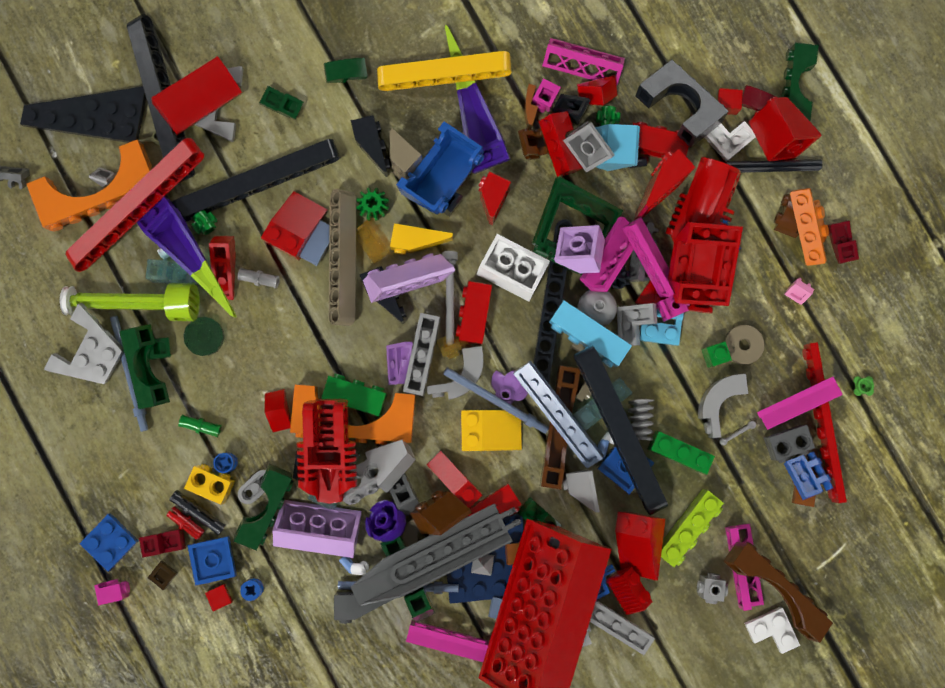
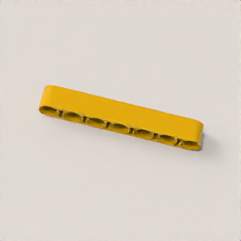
(444, 71)

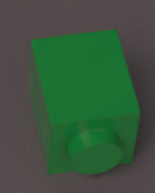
(716, 354)

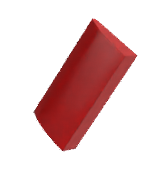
(196, 95)

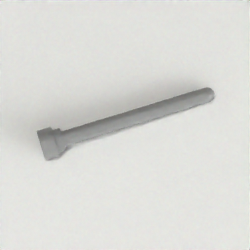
(451, 257)

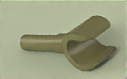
(150, 139)

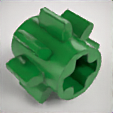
(608, 116)
(204, 222)

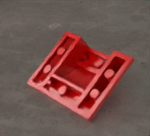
(704, 263)

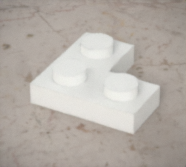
(731, 143)
(776, 625)

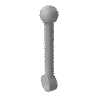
(751, 425)

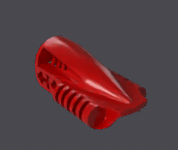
(707, 196)
(326, 451)

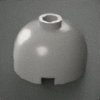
(598, 306)

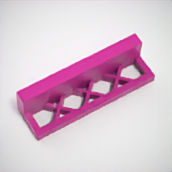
(582, 54)
(614, 244)
(649, 256)
(800, 403)
(741, 585)
(447, 641)

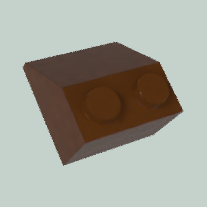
(439, 513)

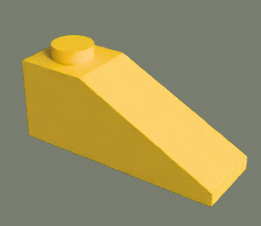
(413, 239)

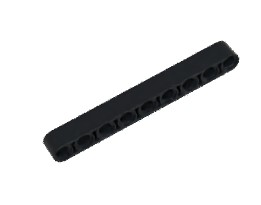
(154, 78)
(258, 179)
(556, 298)
(620, 430)

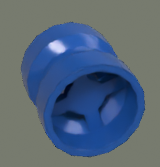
(222, 460)

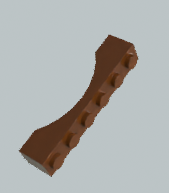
(556, 446)
(806, 617)

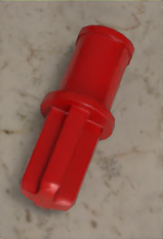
(185, 523)

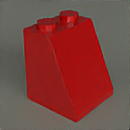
(783, 130)

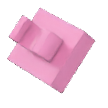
(799, 291)

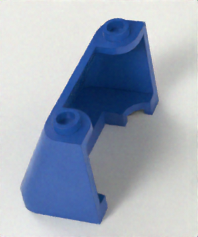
(442, 170)

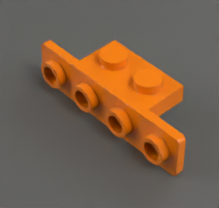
(810, 225)

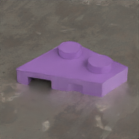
(398, 361)

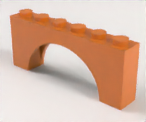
(59, 210)
(392, 426)

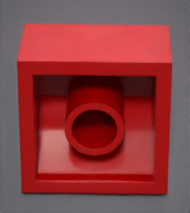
(493, 194)

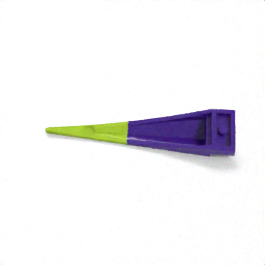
(477, 119)
(170, 232)

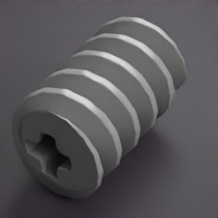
(641, 417)

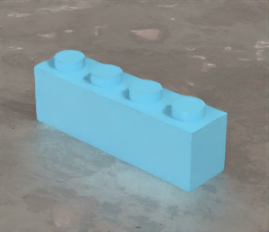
(588, 332)

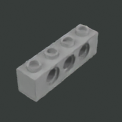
(421, 354)

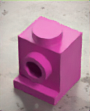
(548, 90)
(667, 311)
(111, 591)

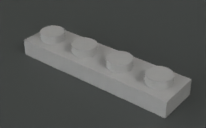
(621, 628)

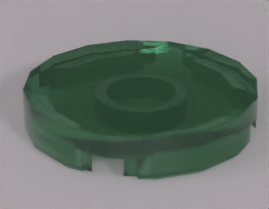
(203, 336)

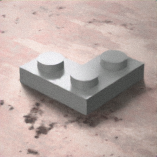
(631, 317)

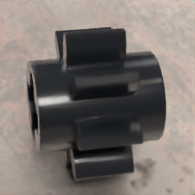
(622, 279)

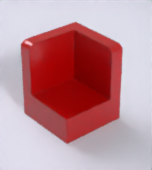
(731, 100)

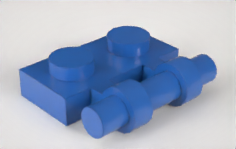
(805, 479)

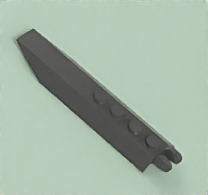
(435, 556)

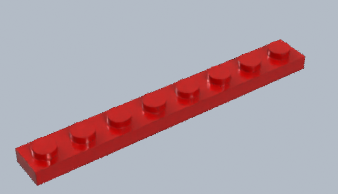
(825, 426)

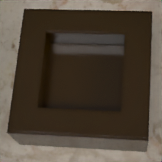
(162, 575)

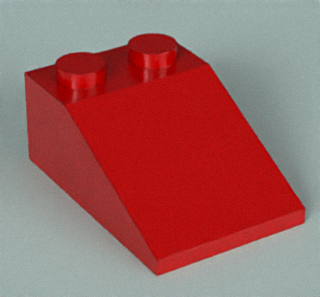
(293, 225)
(640, 543)

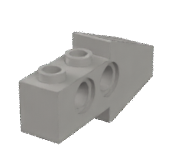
(390, 463)

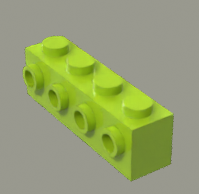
(690, 526)

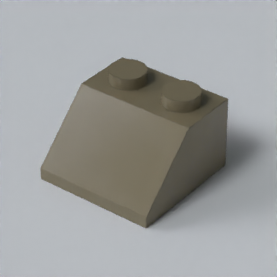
(403, 156)

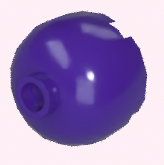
(385, 521)

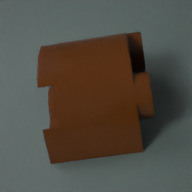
(532, 143)
(786, 220)

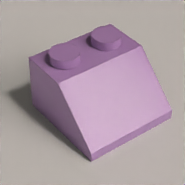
(580, 248)

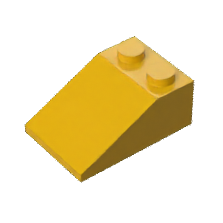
(490, 430)

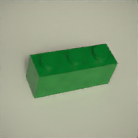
(358, 396)
(681, 452)

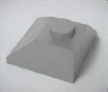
(588, 146)
(582, 487)

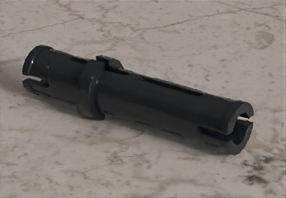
(190, 507)

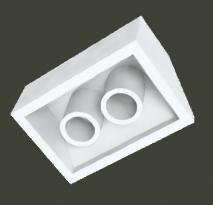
(512, 267)

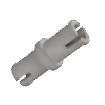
(258, 278)

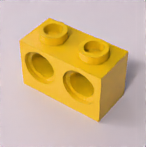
(208, 489)

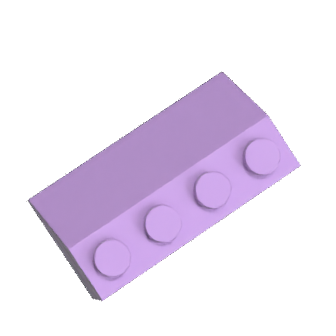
(407, 277)
(317, 529)

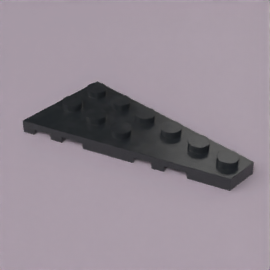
(102, 115)

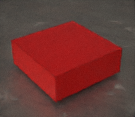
(218, 597)

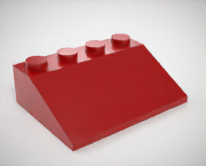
(665, 179)

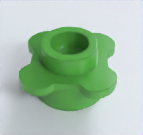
(869, 386)

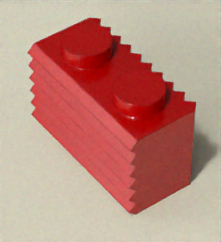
(629, 590)

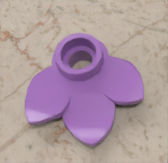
(508, 384)

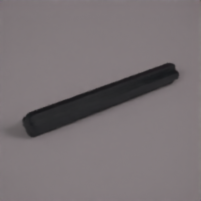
(777, 166)

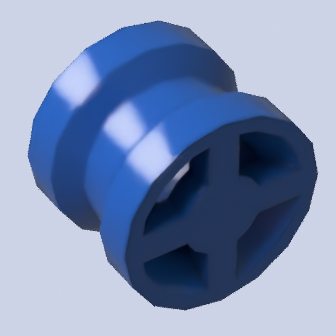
(252, 585)

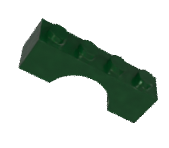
(800, 59)
(137, 346)
(253, 529)
(418, 600)

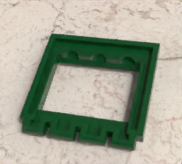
(578, 199)

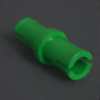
(199, 425)

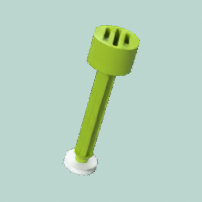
(179, 301)

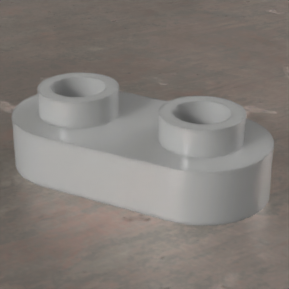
(254, 485)

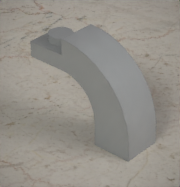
(472, 370)
(715, 396)

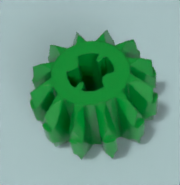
(376, 209)

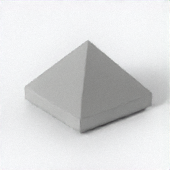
(102, 176)
(483, 565)

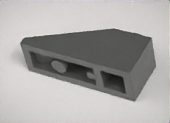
(404, 495)
(347, 607)

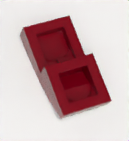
(755, 98)
(842, 242)
(162, 543)

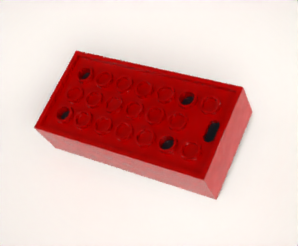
(544, 609)

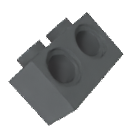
(788, 439)

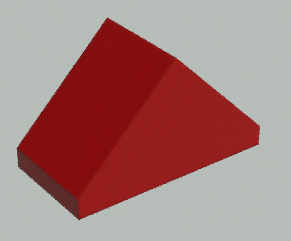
(599, 90)
(277, 410)

